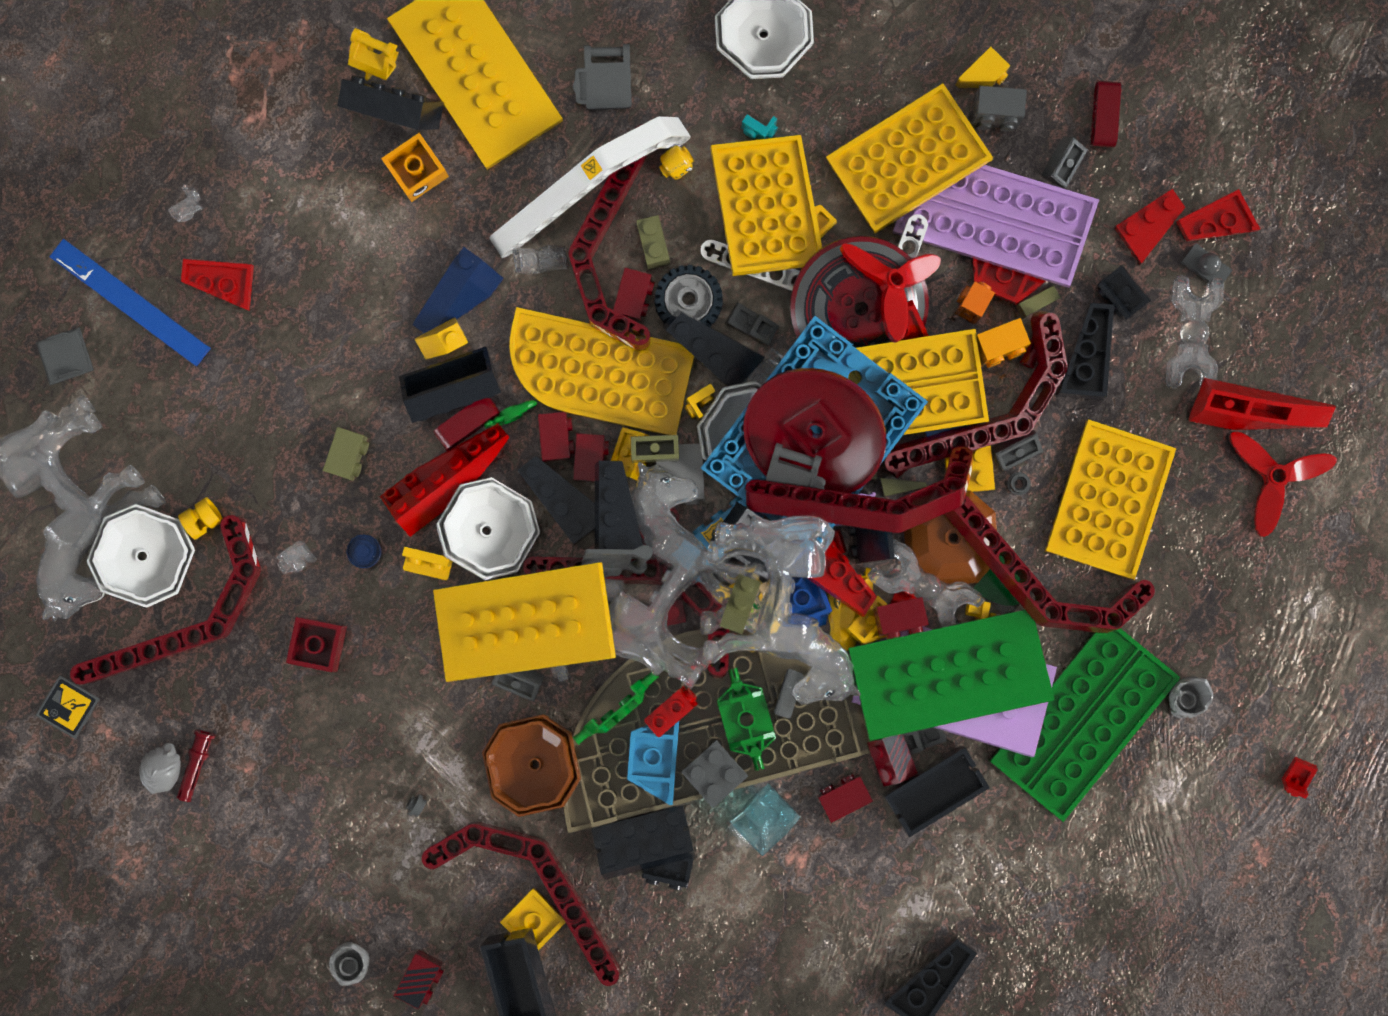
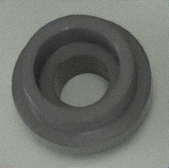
(1025, 483)
(415, 805)

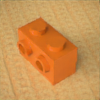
(974, 301)

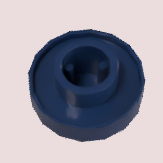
(364, 551)

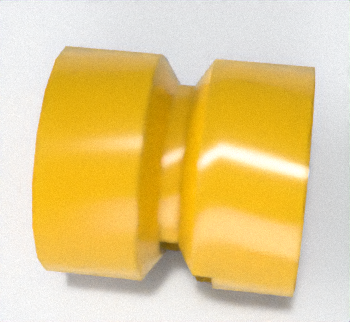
(208, 514)

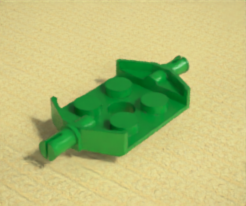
(612, 718)
(752, 738)

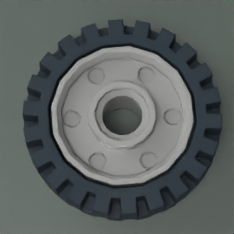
(689, 281)

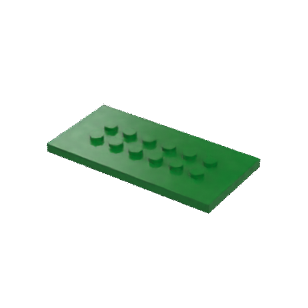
(950, 674)
(1095, 713)

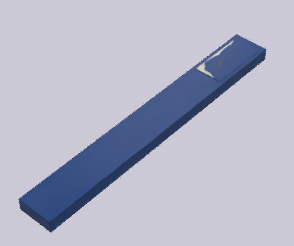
(130, 302)

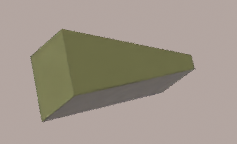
(1038, 302)
(895, 486)

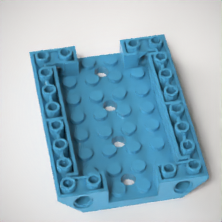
(826, 350)

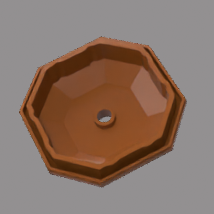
(948, 559)
(511, 771)

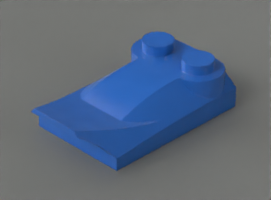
(810, 600)

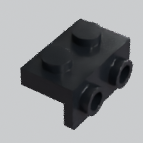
(1123, 293)
(674, 874)

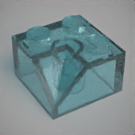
(765, 819)

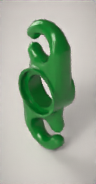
(511, 413)

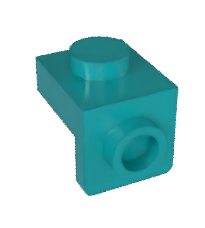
(755, 129)

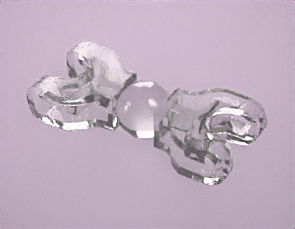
(1194, 332)
(911, 578)

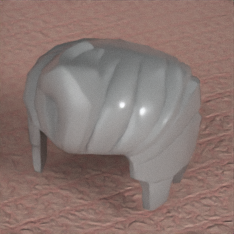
(1190, 697)
(160, 769)
(349, 963)

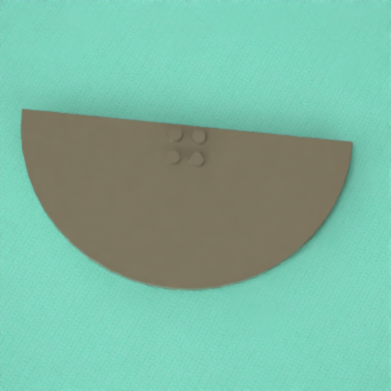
(809, 739)

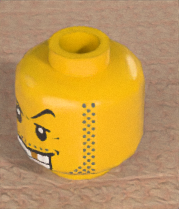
(676, 162)

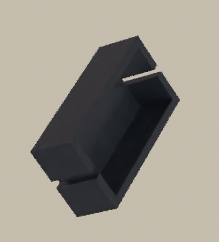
(449, 385)
(935, 791)
(643, 842)
(517, 974)

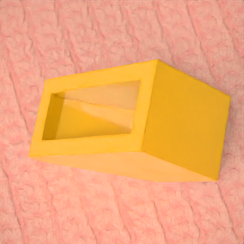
(984, 71)
(441, 339)

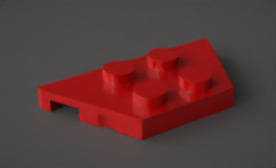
(1005, 282)

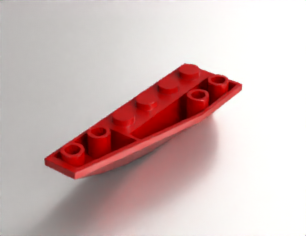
(1250, 408)
(432, 485)

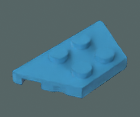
(654, 761)

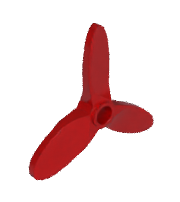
(892, 283)
(1272, 494)

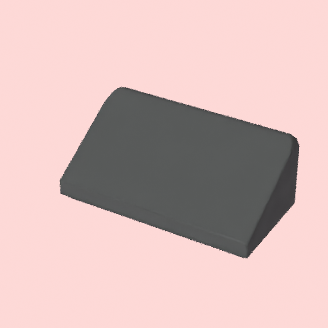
(1064, 161)
(1016, 450)
(520, 683)
(786, 701)

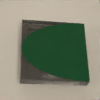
(996, 593)

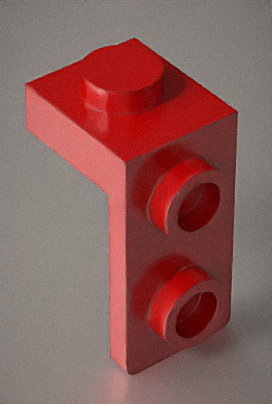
(671, 711)

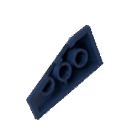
(459, 291)

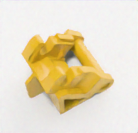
(363, 58)

